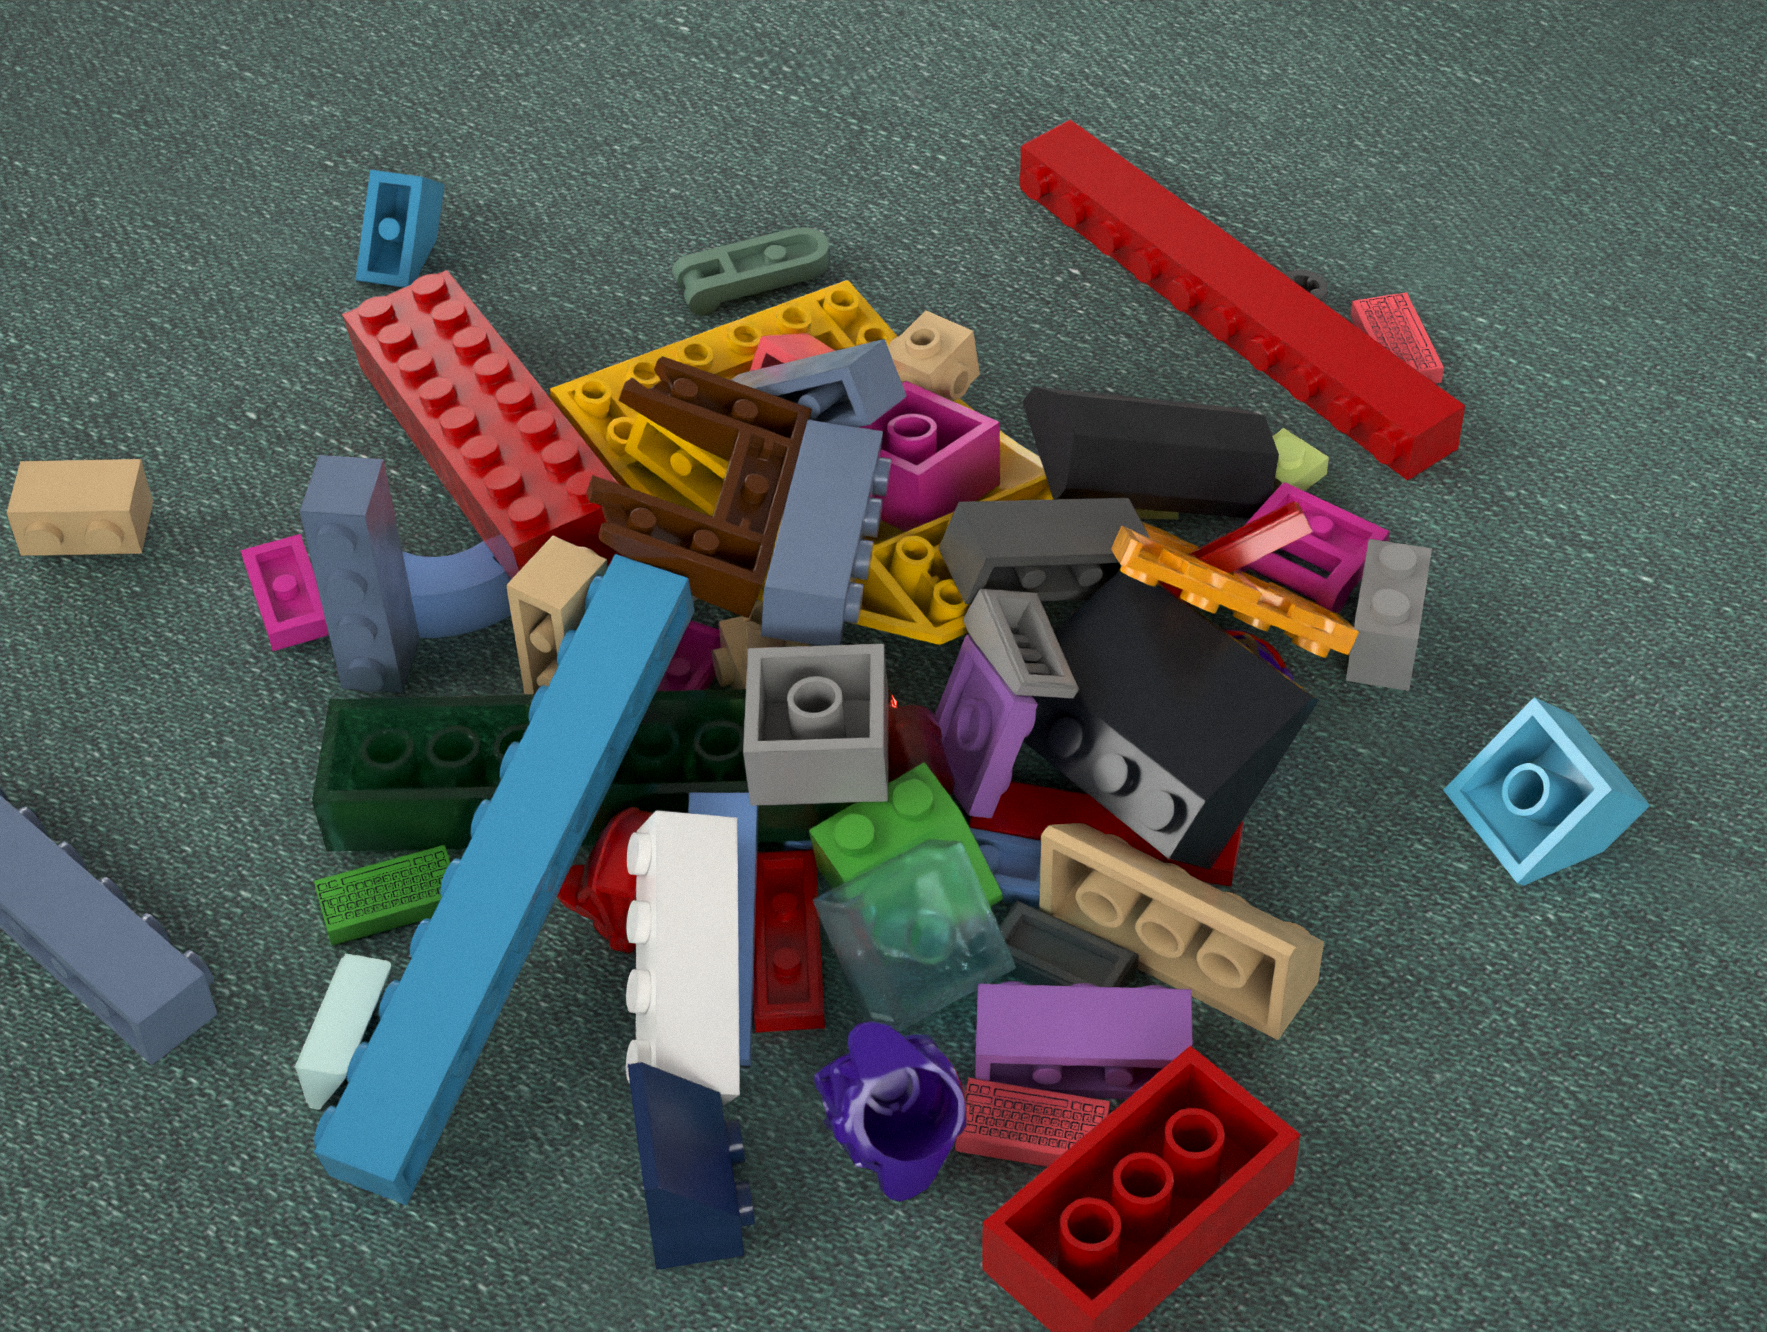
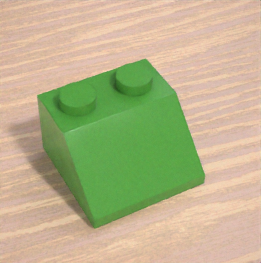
(880, 830)

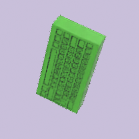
(382, 895)

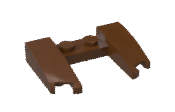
(761, 441)

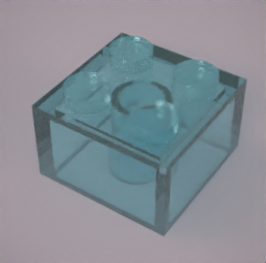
(914, 933)

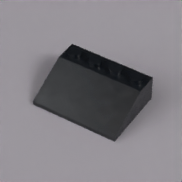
(1167, 718)

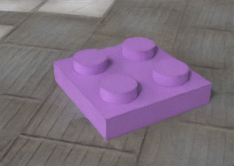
(981, 729)

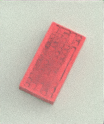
(1398, 328)
(1025, 1122)

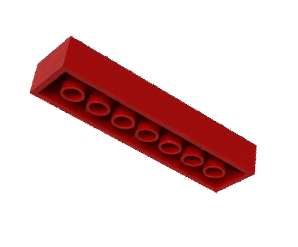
(479, 419)

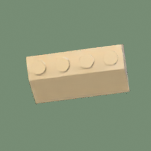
(1180, 926)

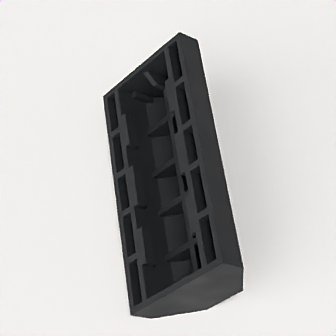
(1153, 452)

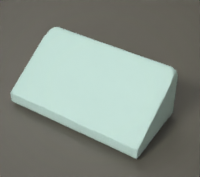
(340, 1026)

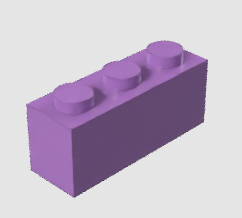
(1079, 1036)

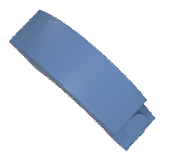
(457, 591)

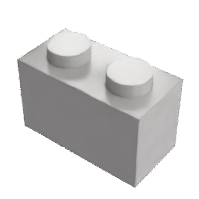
(1389, 614)

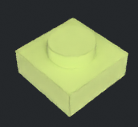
(1298, 462)

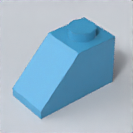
(398, 227)

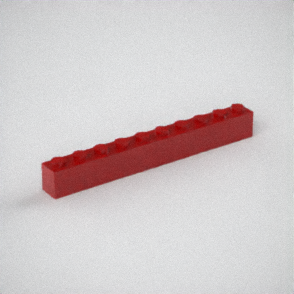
(1243, 300)

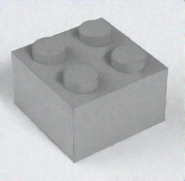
(816, 724)

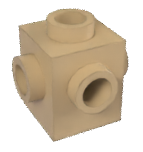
(936, 356)

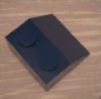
(688, 1169)

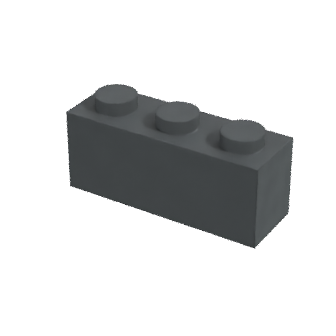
(1036, 546)

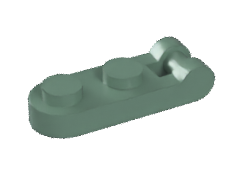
(751, 267)

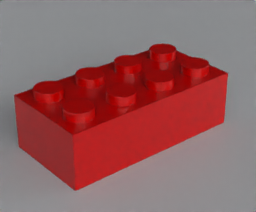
(1140, 1200)

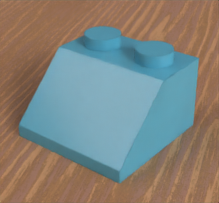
(1545, 794)

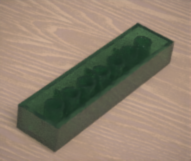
(421, 766)

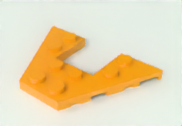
(1250, 598)

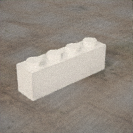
(686, 948)

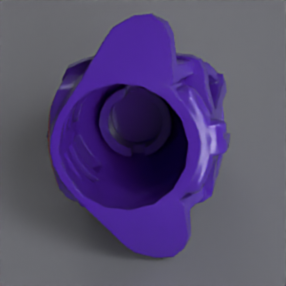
(893, 1106)

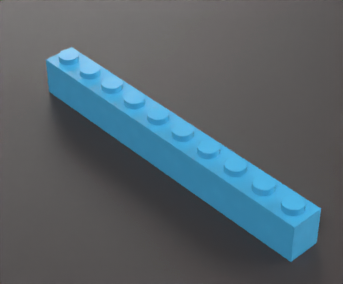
(504, 883)

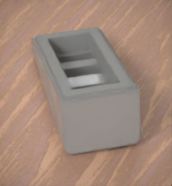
(1020, 643)

